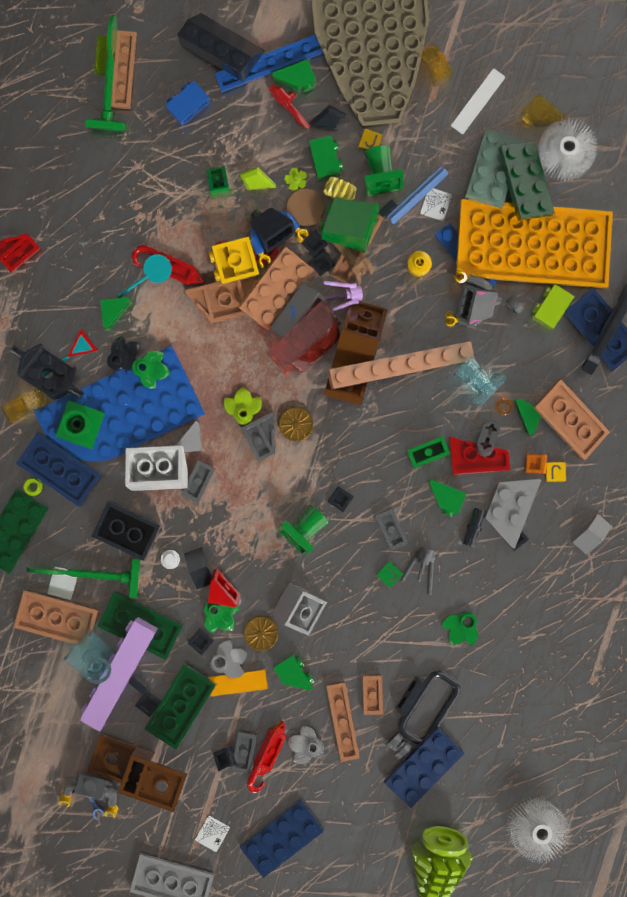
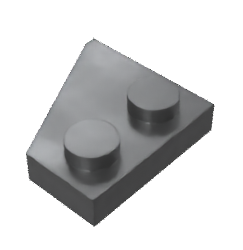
(261, 436)

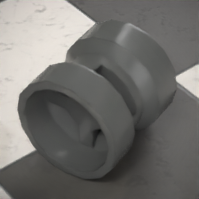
(398, 745)

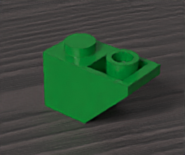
(292, 674)

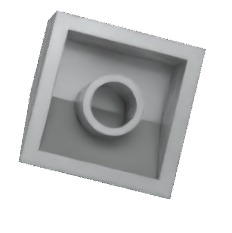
(298, 609)

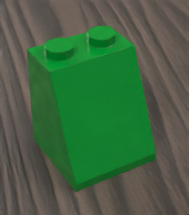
(350, 223)

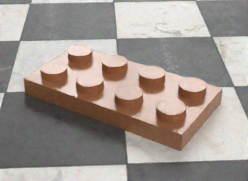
(275, 288)
(571, 419)
(54, 617)

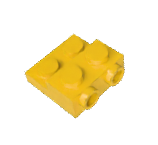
(233, 260)

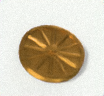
(296, 424)
(261, 633)

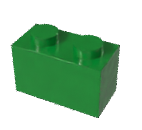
(324, 157)
(427, 452)

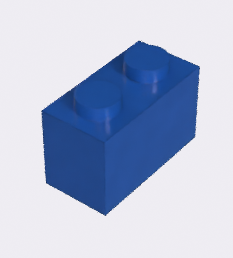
(187, 102)

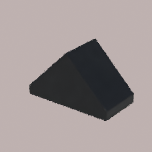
(198, 567)

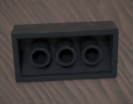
(219, 46)

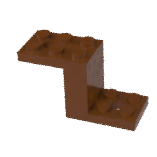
(357, 345)
(137, 772)

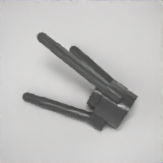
(424, 557)

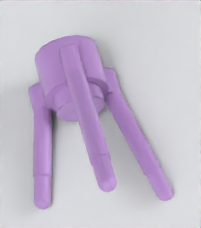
(353, 294)

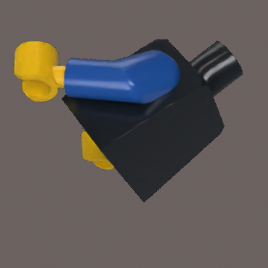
(271, 230)

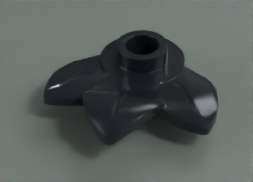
(125, 352)

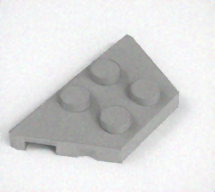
(511, 507)

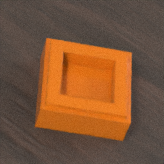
(536, 463)

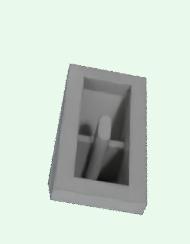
(192, 439)
(592, 534)

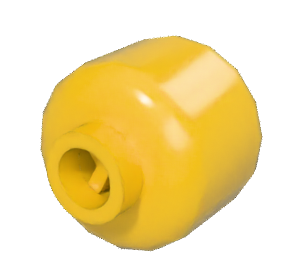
(414, 269)

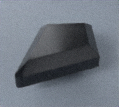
(328, 118)

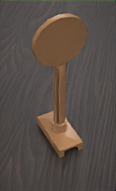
(308, 209)

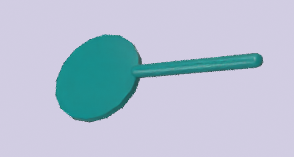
(156, 269)

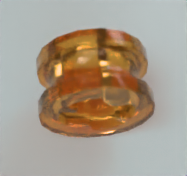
(499, 409)

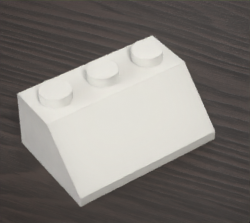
(156, 468)

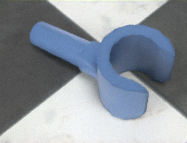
(96, 807)

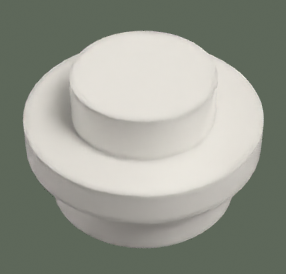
(170, 559)

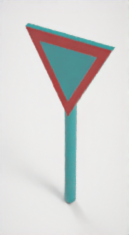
(81, 346)

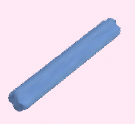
(417, 195)

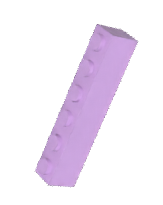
(122, 667)

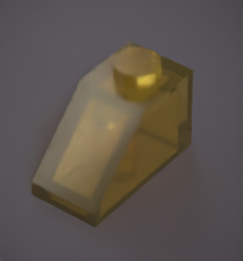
(436, 65)
(542, 113)
(24, 405)

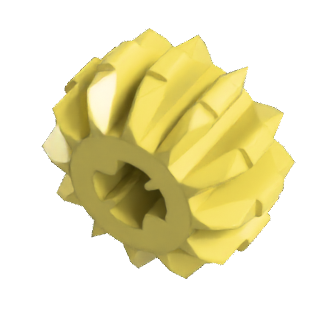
(339, 189)

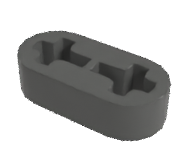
(484, 437)

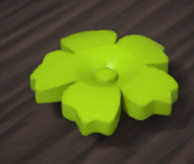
(296, 179)

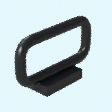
(413, 697)

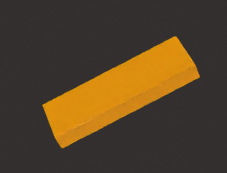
(248, 682)

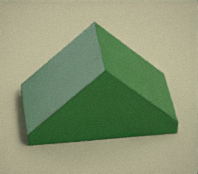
(218, 182)
(112, 310)
(528, 416)

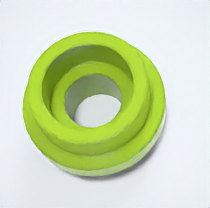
(28, 490)

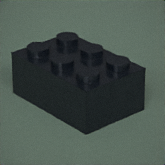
(126, 530)

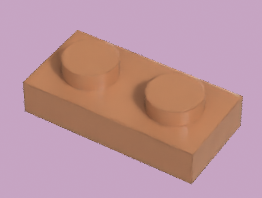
(372, 695)

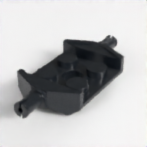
(36, 361)

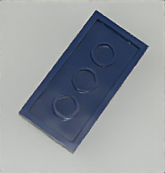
(589, 317)
(58, 469)
(423, 767)
(281, 838)

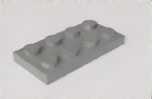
(169, 879)

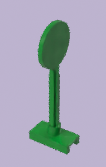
(106, 121)
(125, 577)

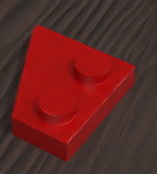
(17, 251)

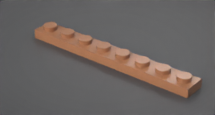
(399, 365)

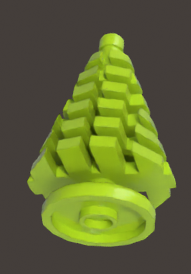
(441, 862)

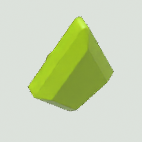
(256, 179)

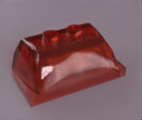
(307, 341)

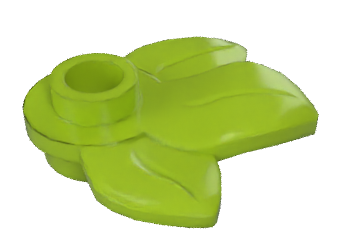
(242, 403)

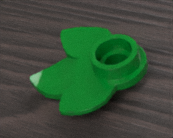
(153, 370)
(221, 618)
(459, 630)

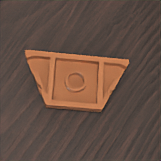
(221, 301)

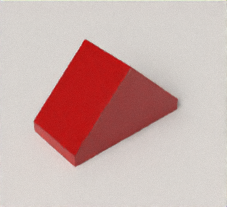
(222, 591)

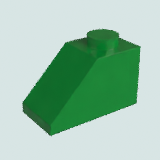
(296, 76)
(447, 497)

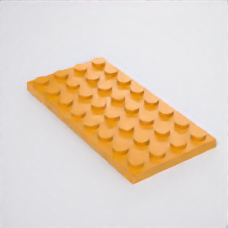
(553, 249)

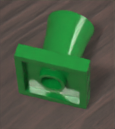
(382, 177)
(90, 424)
(306, 526)

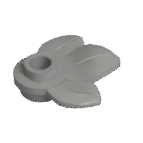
(232, 660)
(302, 744)

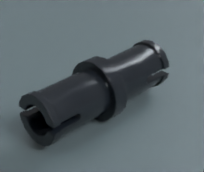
(474, 527)

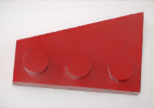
(467, 460)

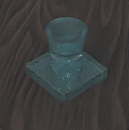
(479, 381)
(91, 658)

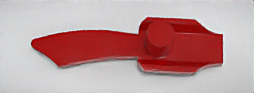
(285, 99)

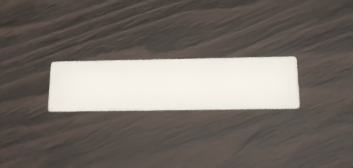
(478, 101)

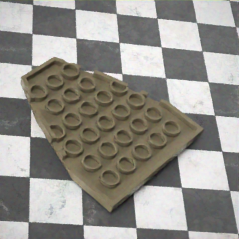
(373, 52)

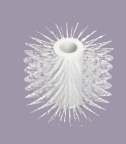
(568, 142)
(538, 830)

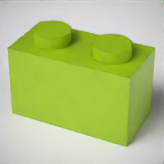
(552, 307)

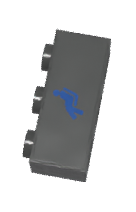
(296, 309)

